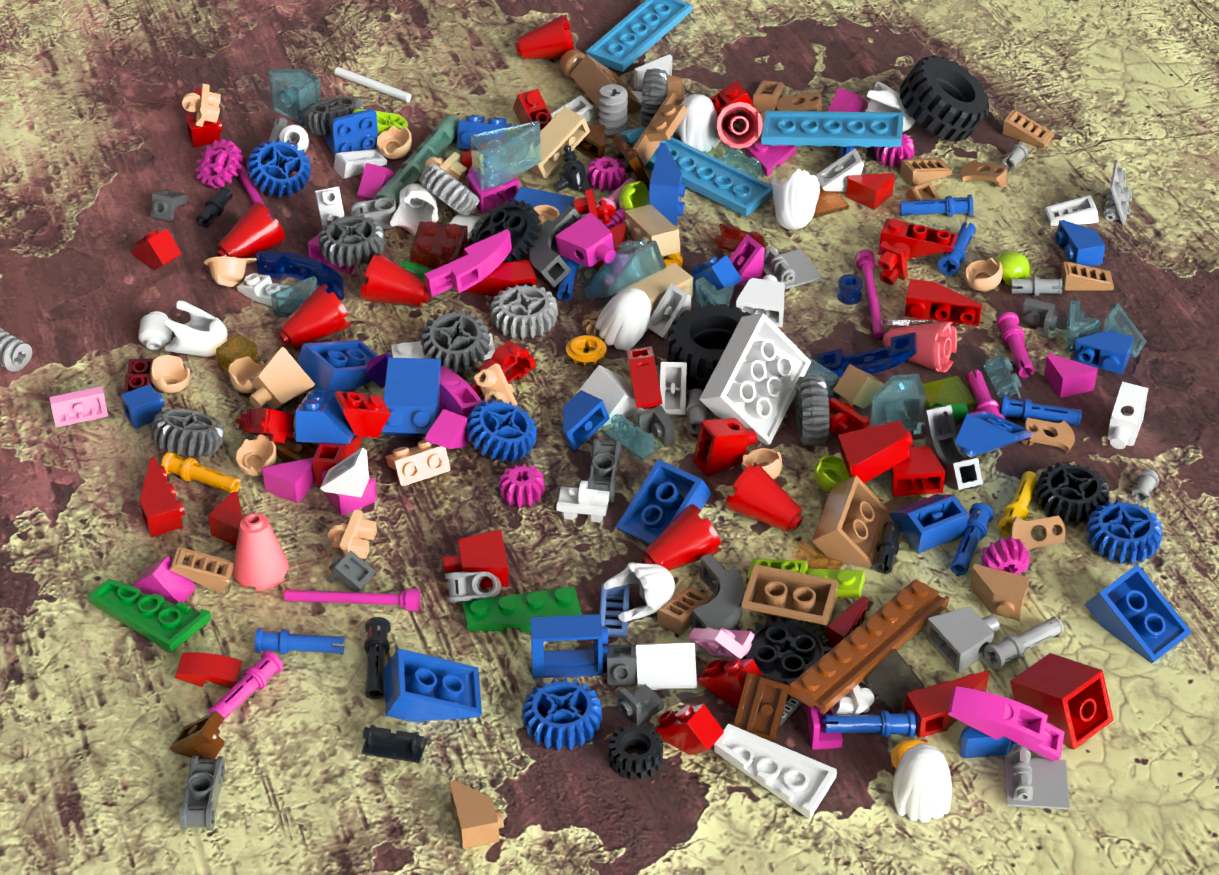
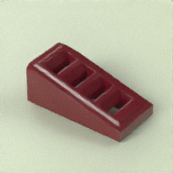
(847, 622)

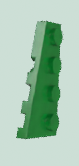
(516, 609)
(149, 615)

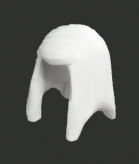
(887, 100)
(699, 123)
(795, 199)
(415, 205)
(624, 318)
(199, 335)
(655, 587)
(922, 784)

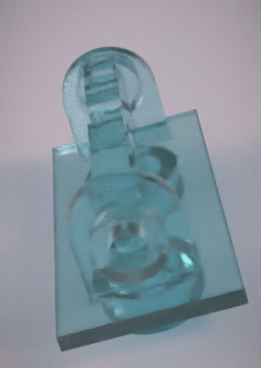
(737, 159)
(1000, 376)
(632, 438)

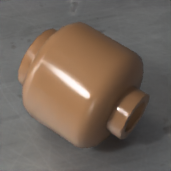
(569, 62)

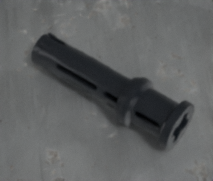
(375, 684)

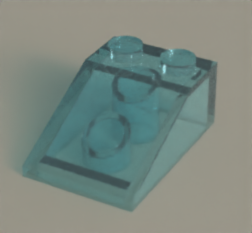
(505, 153)
(631, 264)

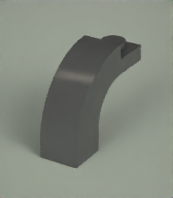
(545, 254)
(959, 468)
(728, 587)

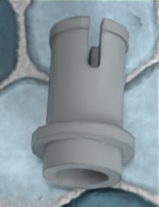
(1018, 153)
(1146, 483)

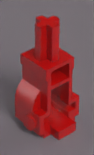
(512, 360)
(268, 422)

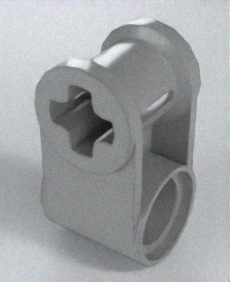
(379, 209)
(466, 586)

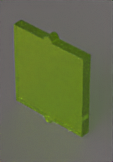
(948, 391)

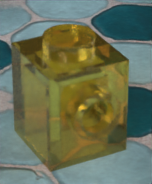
(233, 349)

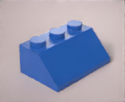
(322, 419)
(988, 432)

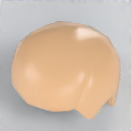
(394, 142)
(983, 275)
(242, 372)
(169, 374)
(255, 455)
(769, 460)

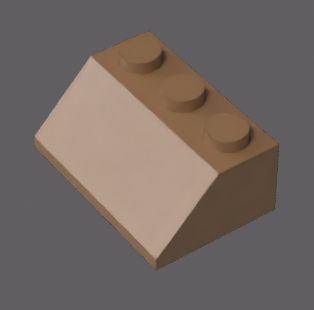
(593, 75)
(851, 524)
(791, 594)

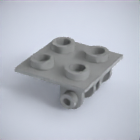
(1117, 196)
(790, 268)
(1035, 781)

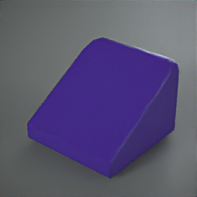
(377, 369)

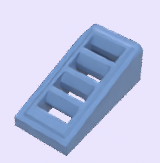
(616, 593)

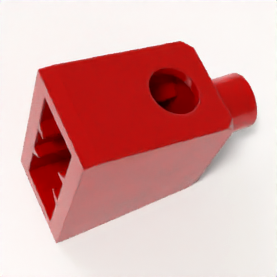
(722, 444)
(918, 474)
(480, 554)

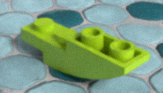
(849, 581)

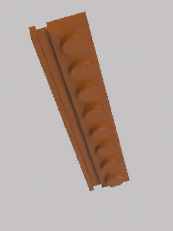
(867, 646)

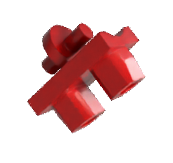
(588, 205)
(893, 262)
(844, 418)

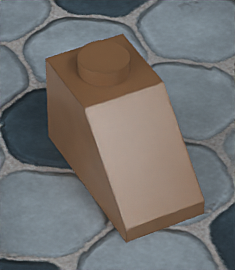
(857, 387)
(1000, 590)
(474, 815)

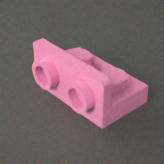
(78, 406)
(723, 642)

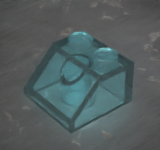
(293, 92)
(898, 400)

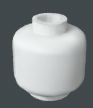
(295, 132)
(154, 331)

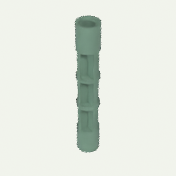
(412, 169)

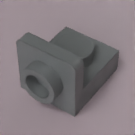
(165, 202)
(1039, 315)
(659, 423)
(351, 571)
(621, 665)
(639, 704)

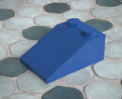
(666, 186)
(336, 364)
(412, 396)
(661, 500)
(1138, 615)
(430, 688)

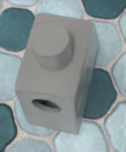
(961, 636)

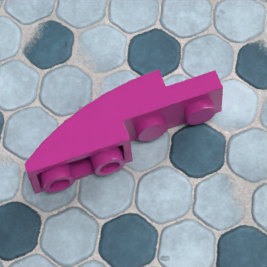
(476, 265)
(456, 394)
(1008, 718)

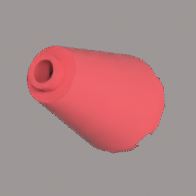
(748, 129)
(934, 344)
(258, 555)

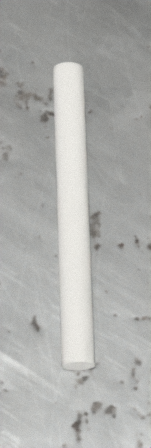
(378, 86)

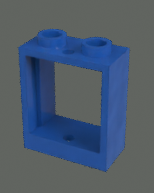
(570, 662)

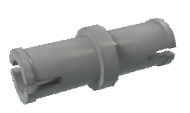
(1036, 286)
(695, 411)

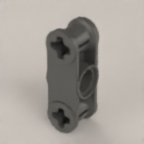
(605, 466)
(202, 793)

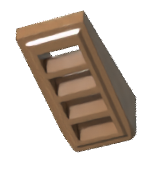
(767, 95)
(1026, 130)
(922, 170)
(1085, 278)
(218, 569)
(680, 623)

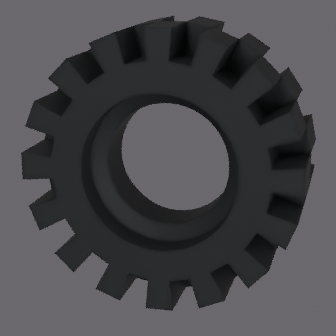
(635, 764)

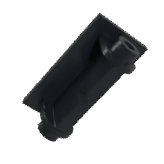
(398, 746)

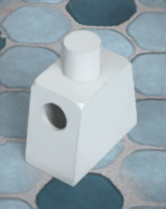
(764, 297)
(1125, 426)

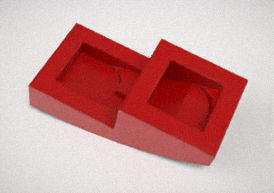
(202, 667)

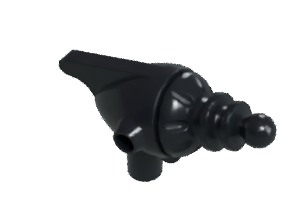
(572, 173)

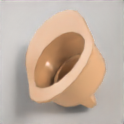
(227, 270)

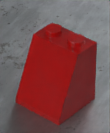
(1069, 694)

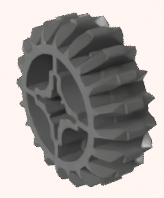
(653, 94)
(320, 114)
(351, 240)
(455, 340)
(812, 410)
(187, 432)

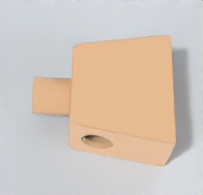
(279, 381)

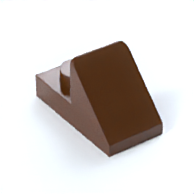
(200, 738)

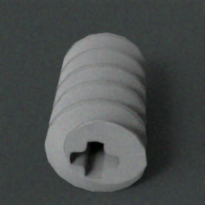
(613, 109)
(13, 352)

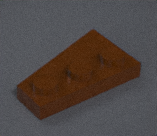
(630, 160)

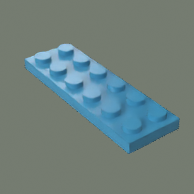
(638, 32)
(833, 128)
(716, 179)

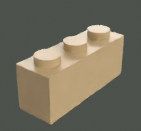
(562, 130)
(652, 225)
(658, 283)

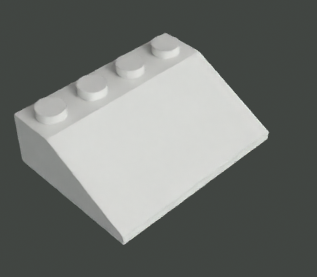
(756, 377)

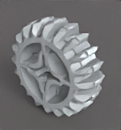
(449, 189)
(524, 311)

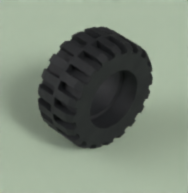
(944, 98)
(694, 336)

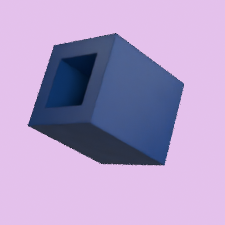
(142, 405)

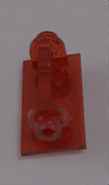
(733, 236)

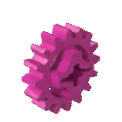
(219, 163)

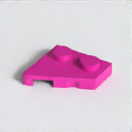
(769, 155)

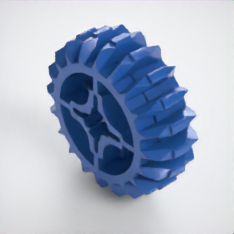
(274, 174)
(501, 430)
(1124, 532)
(562, 723)

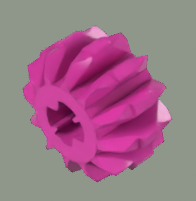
(895, 155)
(606, 173)
(522, 485)
(1006, 555)

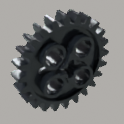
(516, 217)
(786, 649)

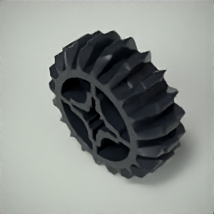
(1071, 492)

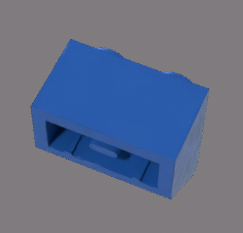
(931, 521)

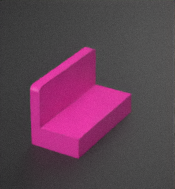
(817, 737)

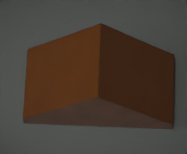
(594, 143)

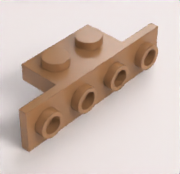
(660, 128)

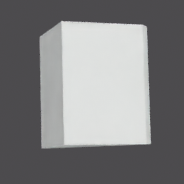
(614, 392)
(666, 665)

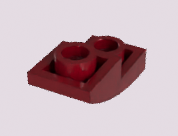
(138, 374)

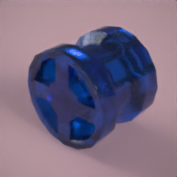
(850, 289)

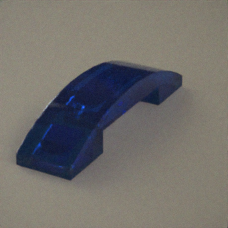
(300, 267)
(872, 361)

